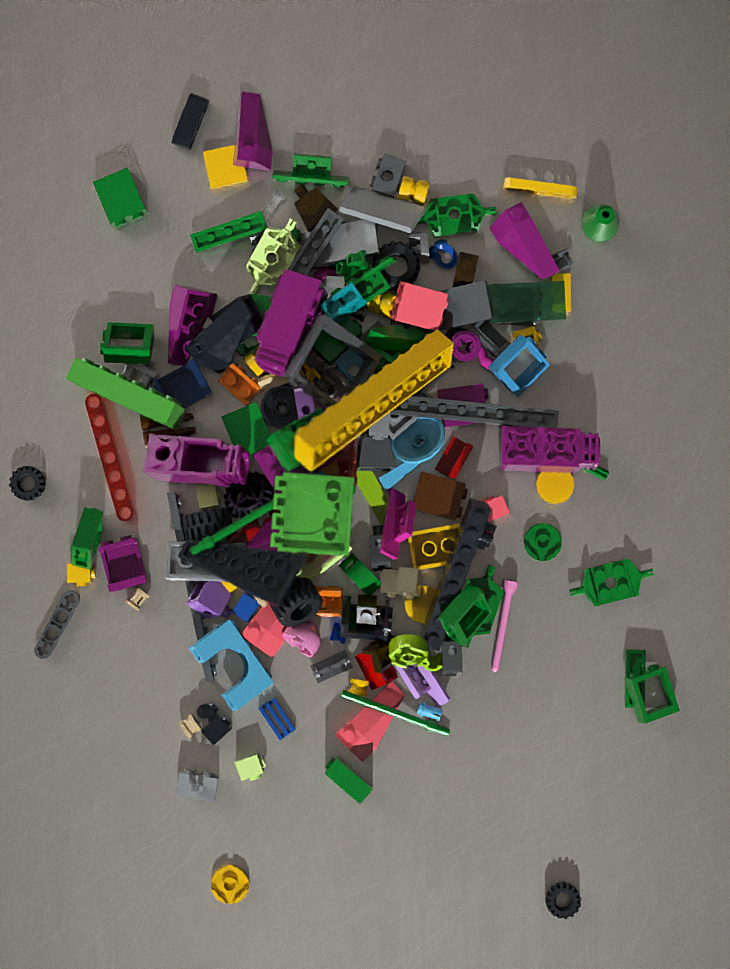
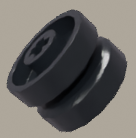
(273, 400)

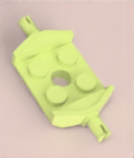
(278, 242)

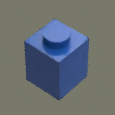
(246, 607)

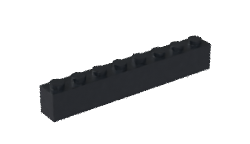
(455, 569)

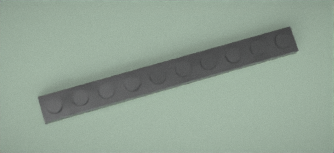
(477, 412)
(174, 503)

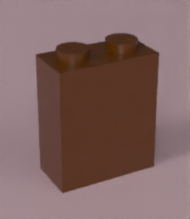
(439, 496)

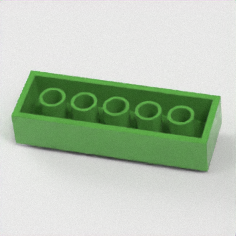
(126, 392)

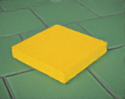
(221, 168)

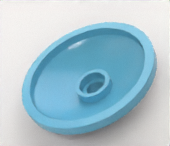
(424, 430)

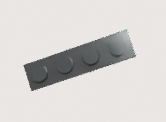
(316, 243)

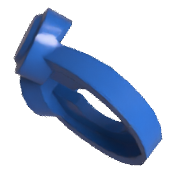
(442, 244)

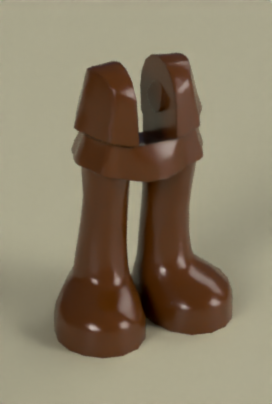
(147, 423)

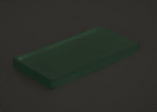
(527, 302)

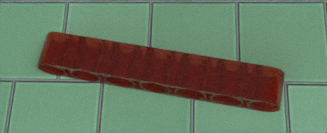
(104, 450)

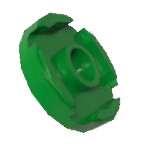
(542, 542)

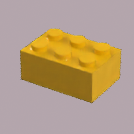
(431, 546)

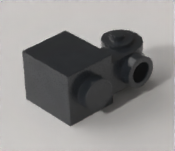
(487, 536)
(217, 725)

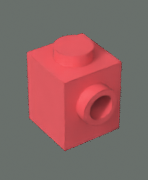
(497, 506)

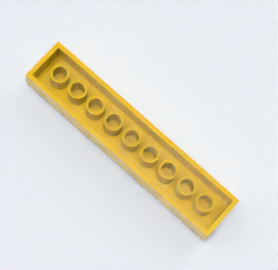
(373, 400)

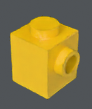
(80, 575)

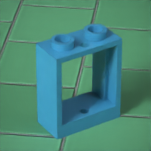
(529, 375)

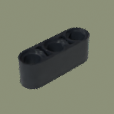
(190, 121)

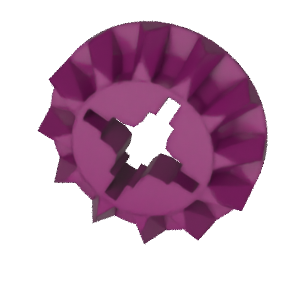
(474, 347)

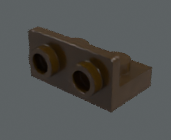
(380, 653)

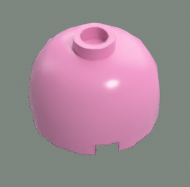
(304, 637)

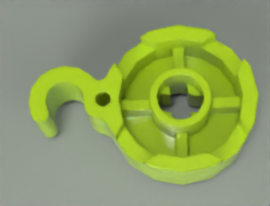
(412, 650)

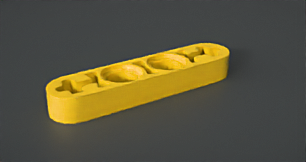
(540, 188)

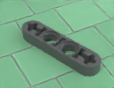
(55, 623)

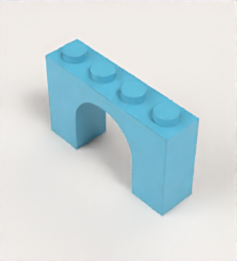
(254, 676)

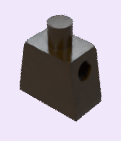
(312, 206)
(465, 269)

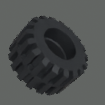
(408, 254)
(206, 523)
(299, 604)

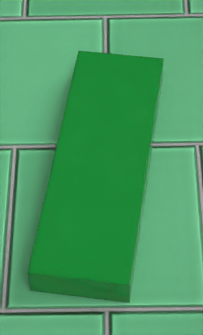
(634, 661)

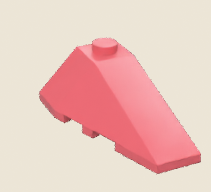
(265, 631)
(368, 726)

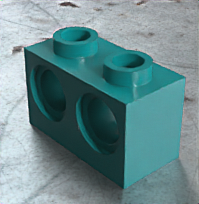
(344, 303)

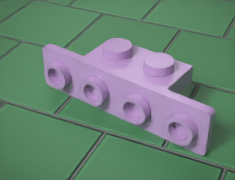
(422, 681)

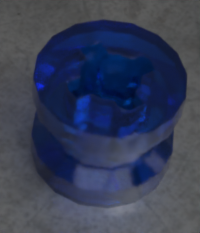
(335, 635)

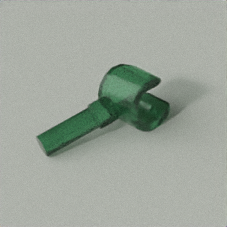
(243, 350)

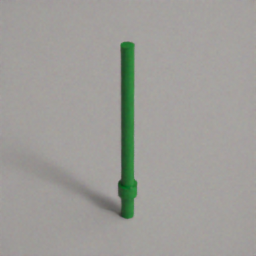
(209, 541)
(430, 726)

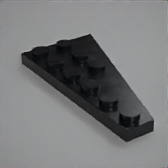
(251, 569)

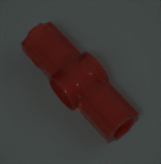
(346, 461)

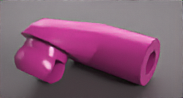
(323, 272)
(484, 360)

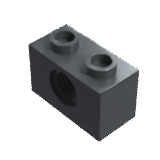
(395, 167)

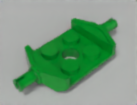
(470, 216)
(627, 585)
(493, 594)

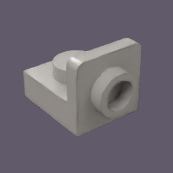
(421, 241)

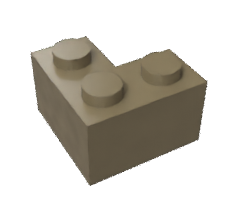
(402, 582)

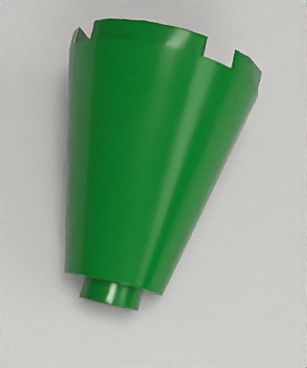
(600, 222)

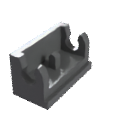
(490, 338)

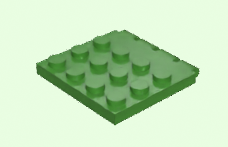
(312, 514)

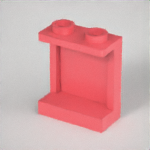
(419, 306)

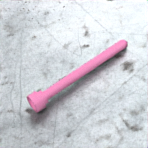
(509, 588)

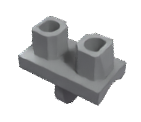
(147, 376)

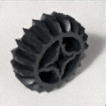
(245, 504)

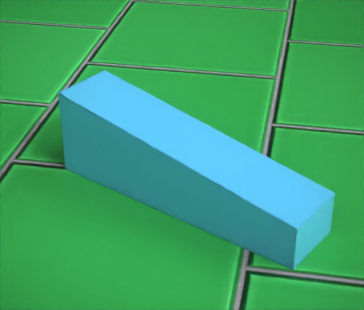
(394, 476)

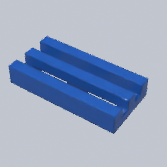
(268, 705)

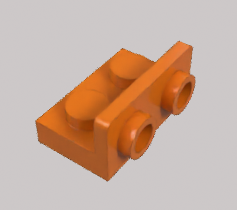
(240, 384)

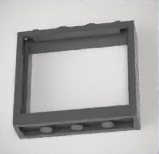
(370, 356)

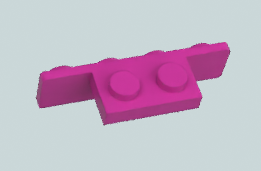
(397, 522)

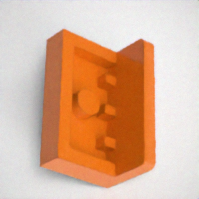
(332, 601)

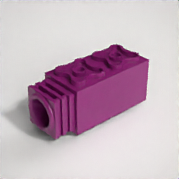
(288, 319)
(548, 449)
(196, 460)

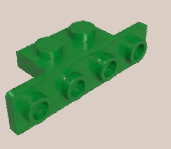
(311, 169)
(373, 281)

